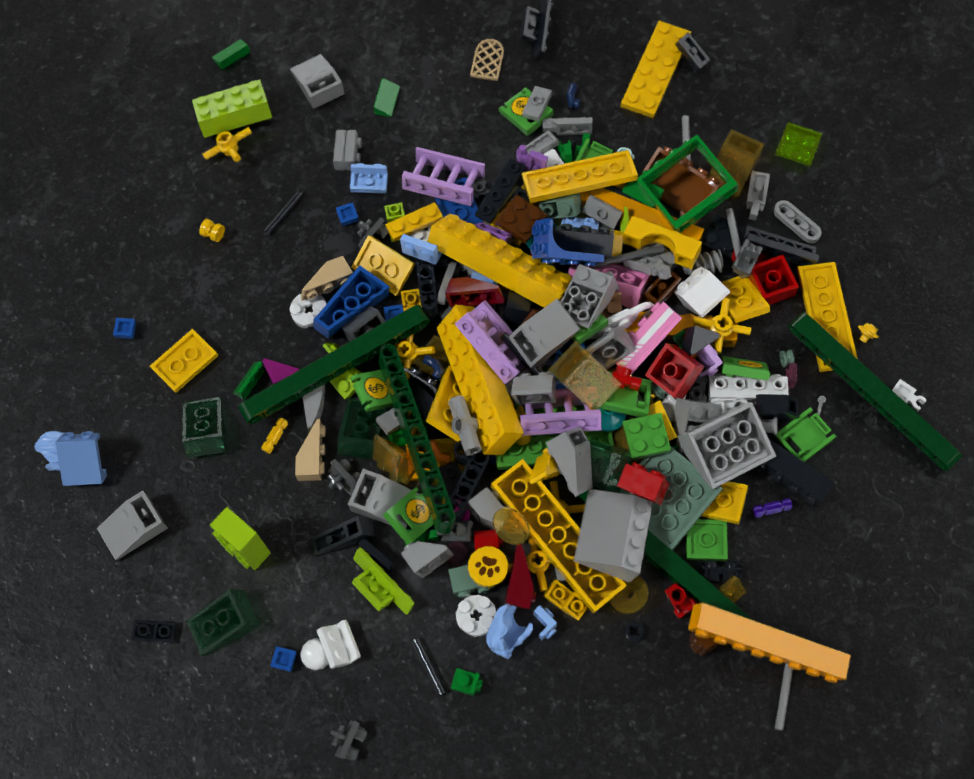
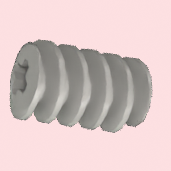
(707, 261)

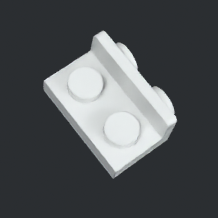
(338, 644)

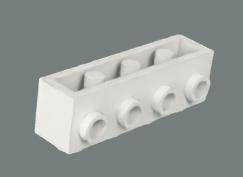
(744, 387)

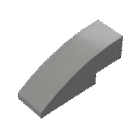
(314, 405)

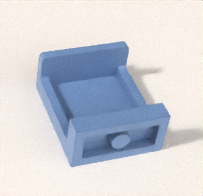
(80, 459)

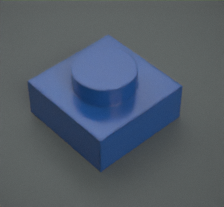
(347, 214)
(392, 311)
(124, 328)
(283, 659)

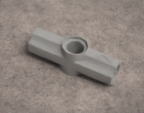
(464, 425)

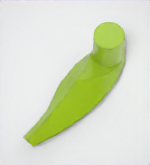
(625, 220)

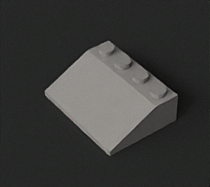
(727, 445)
(613, 533)

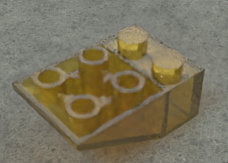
(739, 158)
(585, 376)

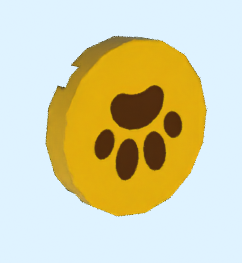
(488, 566)

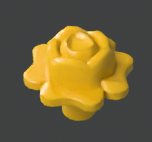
(868, 332)

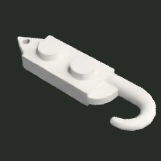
(624, 318)

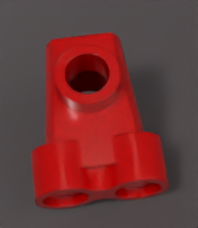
(623, 374)
(683, 603)

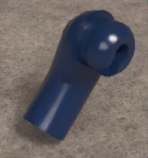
(572, 102)
(436, 365)

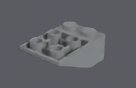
(318, 81)
(588, 295)
(544, 333)
(691, 414)
(573, 458)
(376, 495)
(484, 507)
(131, 525)

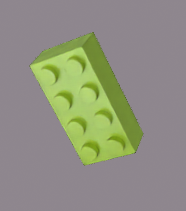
(231, 108)
(239, 539)

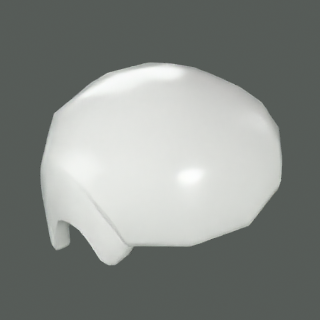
(313, 655)

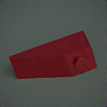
(472, 292)
(520, 585)

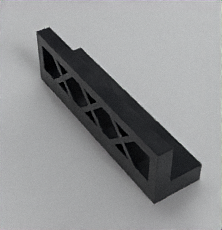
(793, 253)

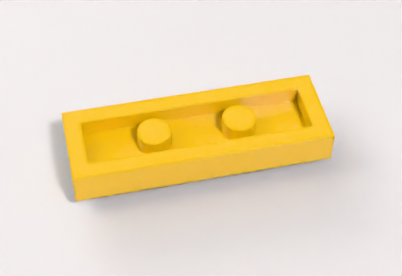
(414, 221)

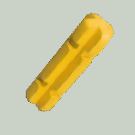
(274, 435)

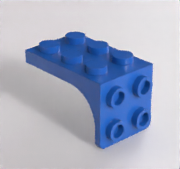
(549, 252)

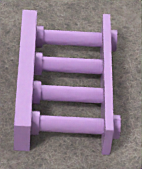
(441, 189)
(483, 330)
(562, 421)

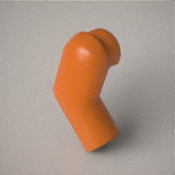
(439, 456)

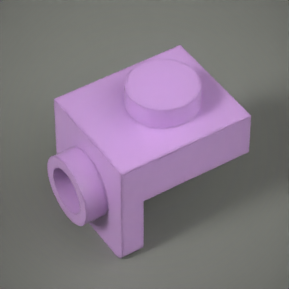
(709, 359)

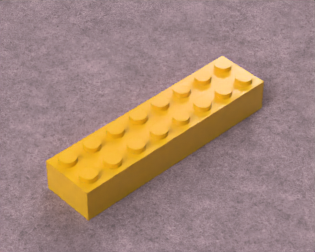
(498, 260)
(481, 388)
(554, 534)

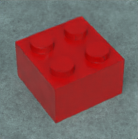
(774, 280)
(674, 370)
(644, 484)

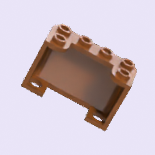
(683, 183)

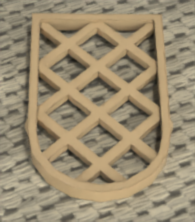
(474, 74)

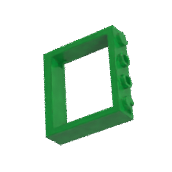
(703, 207)

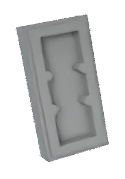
(537, 103)
(543, 143)
(602, 211)
(389, 421)

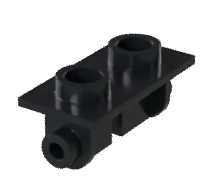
(712, 570)

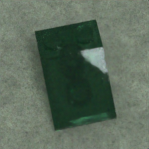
(203, 427)
(358, 430)
(607, 465)
(223, 621)

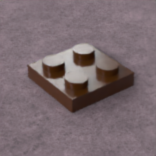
(519, 218)

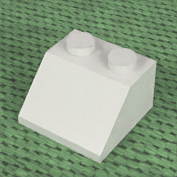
(701, 291)

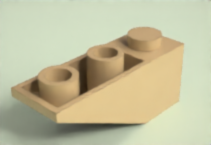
(329, 277)
(309, 458)

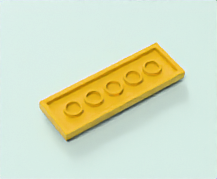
(654, 70)
(579, 176)
(826, 304)

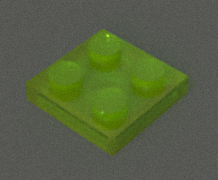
(798, 144)

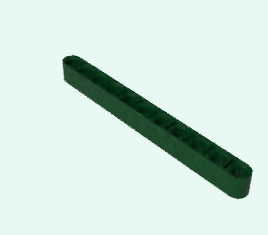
(332, 365)
(875, 391)
(416, 444)
(679, 571)

